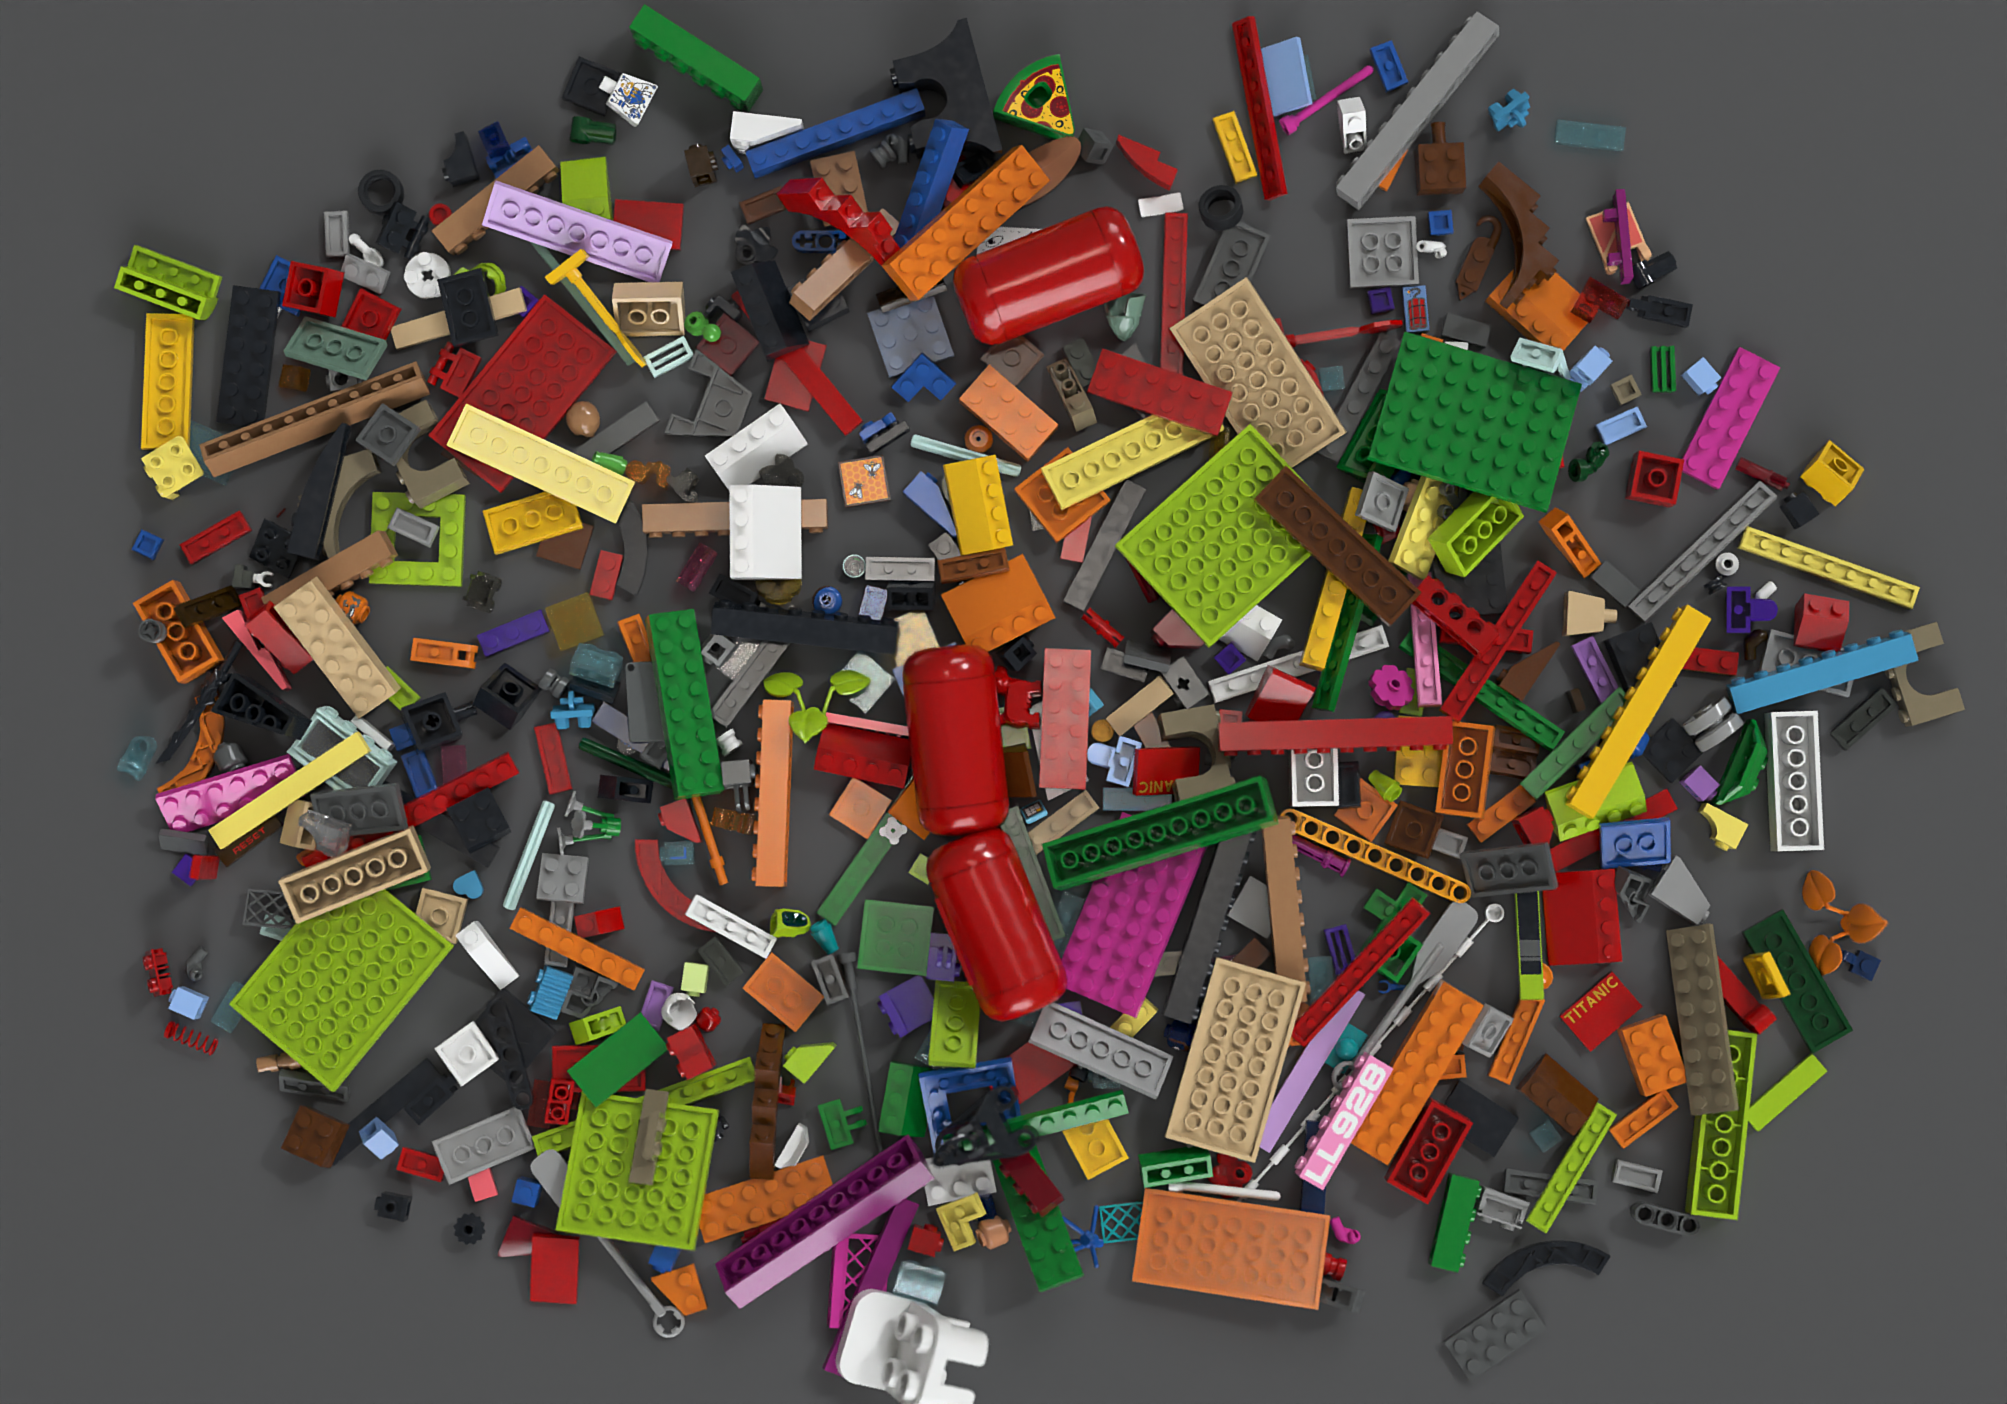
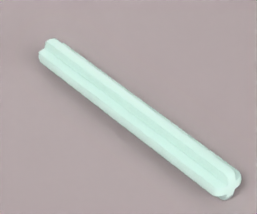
(960, 453)
(528, 855)

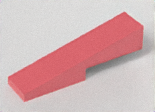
(236, 622)

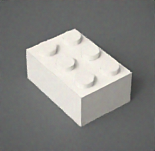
(1313, 779)

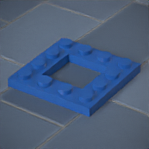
(941, 1082)

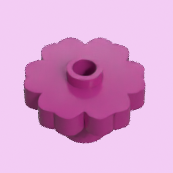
(1391, 687)

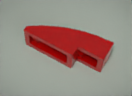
(1146, 162)

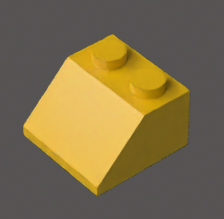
(1832, 473)

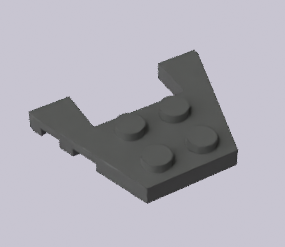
(721, 408)

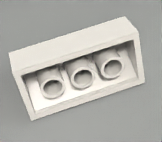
(755, 446)
(1252, 632)

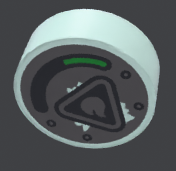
(854, 566)

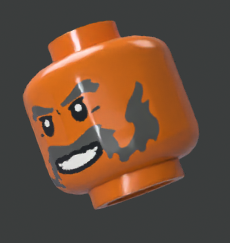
(354, 606)

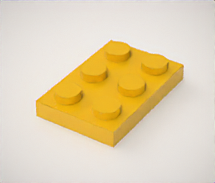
(1418, 767)
(1095, 1147)

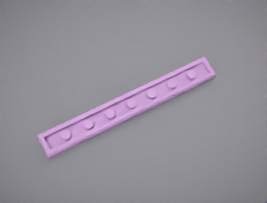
(1305, 1072)

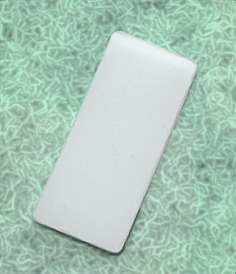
(1160, 204)

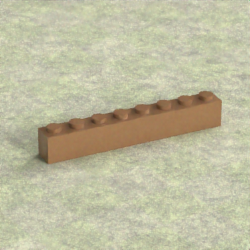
(715, 517)
(1284, 901)

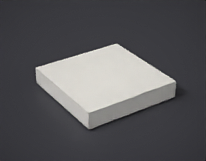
(467, 1053)

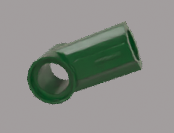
(586, 131)

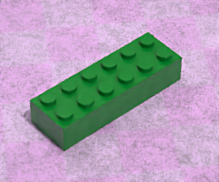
(695, 58)

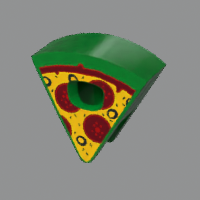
(1038, 100)

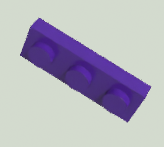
(513, 633)

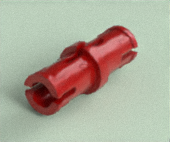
(1102, 627)

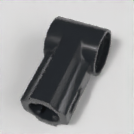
(1648, 271)

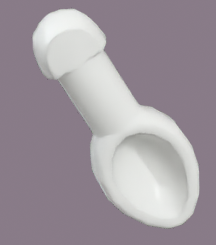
(369, 254)

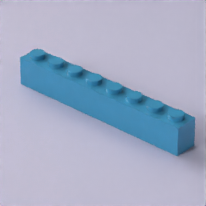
(1821, 672)

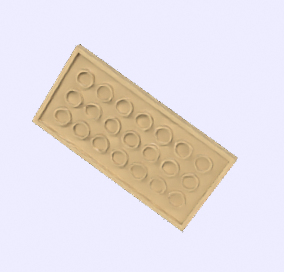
(1245, 352)
(1235, 1059)

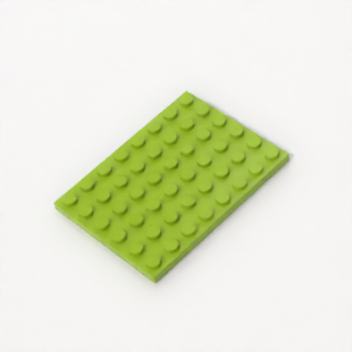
(1212, 544)
(341, 982)

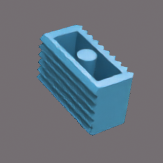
(550, 992)

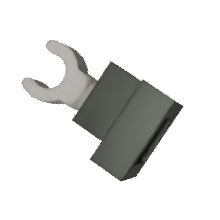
(246, 579)

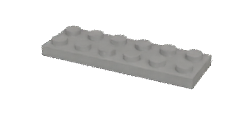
(1101, 1049)

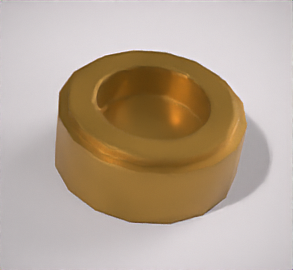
(1102, 731)

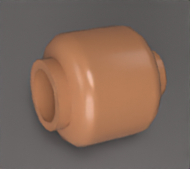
(993, 1232)

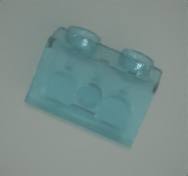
(919, 1282)

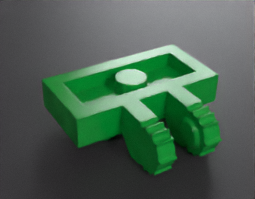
(836, 1124)

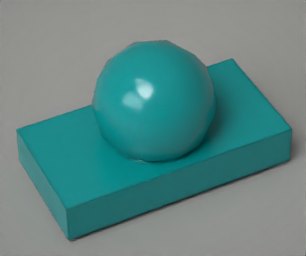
(1346, 1046)

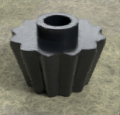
(461, 1232)

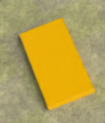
(530, 521)

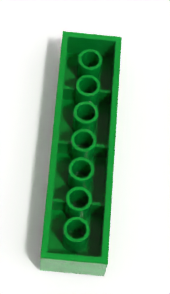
(684, 704)

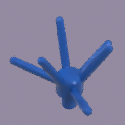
(1088, 1238)

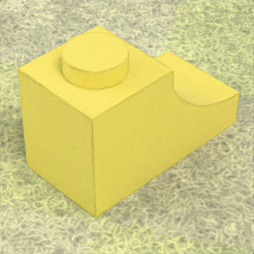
(1725, 828)

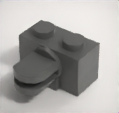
(739, 775)

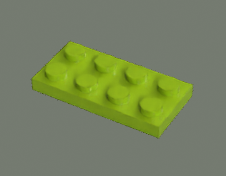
(954, 1025)

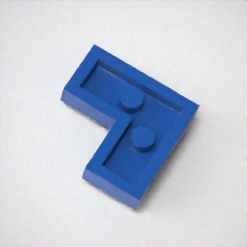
(923, 373)

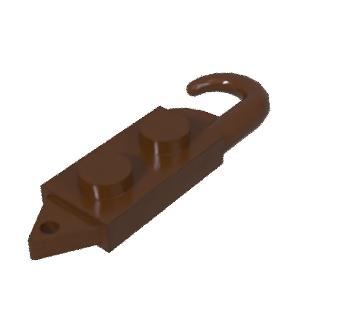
(1478, 259)

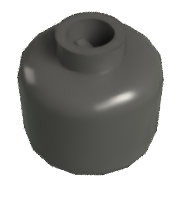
(229, 757)

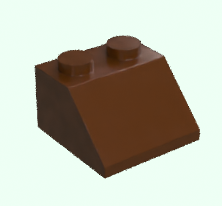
(1018, 771)

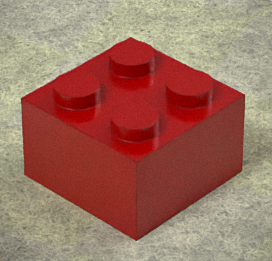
(1654, 479)

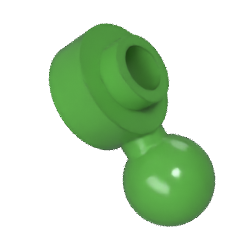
(710, 331)

